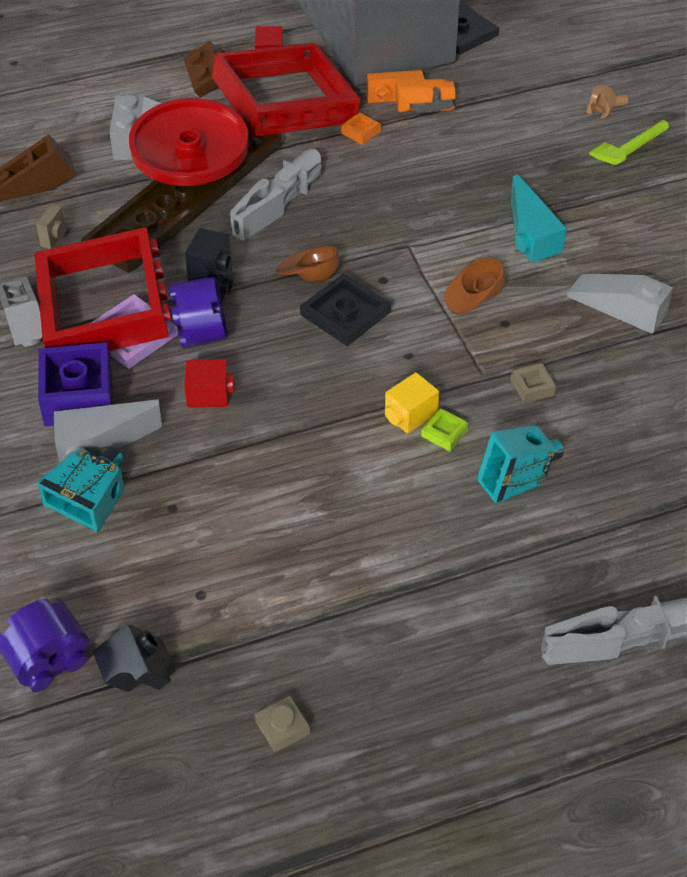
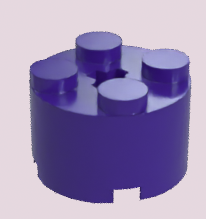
(198, 312)
(43, 643)

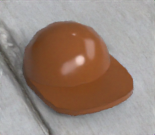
(311, 265)
(475, 284)

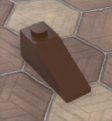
(35, 170)

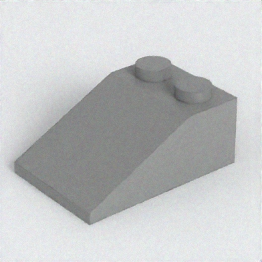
(125, 113)

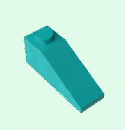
(535, 226)

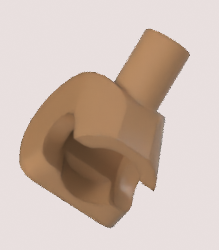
(604, 100)

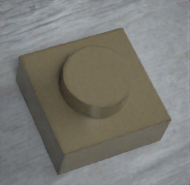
(51, 227)
(533, 383)
(282, 724)

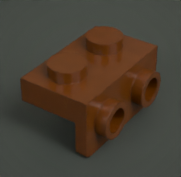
(200, 68)

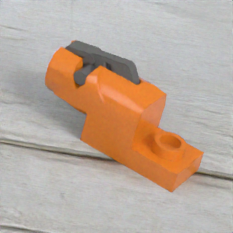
(411, 91)

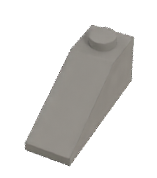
(626, 297)
(21, 311)
(104, 426)

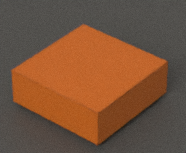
(361, 128)

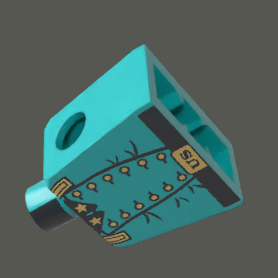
(517, 461)
(84, 486)

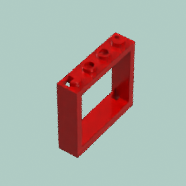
(334, 109)
(95, 253)

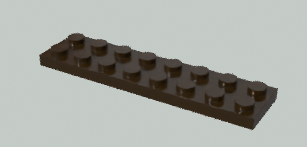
(171, 207)

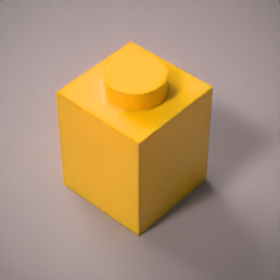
(411, 403)

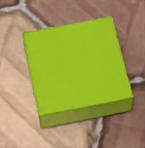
(445, 429)

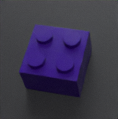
(73, 378)

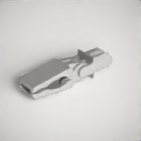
(268, 198)
(608, 632)

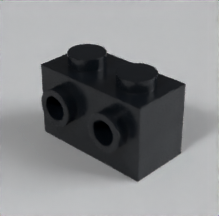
(210, 257)

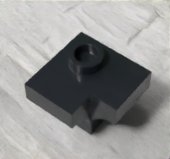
(133, 659)

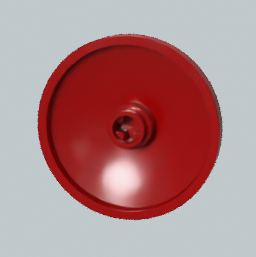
(188, 141)

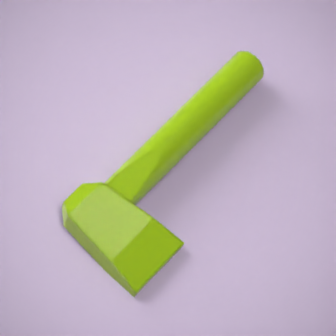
(614, 155)

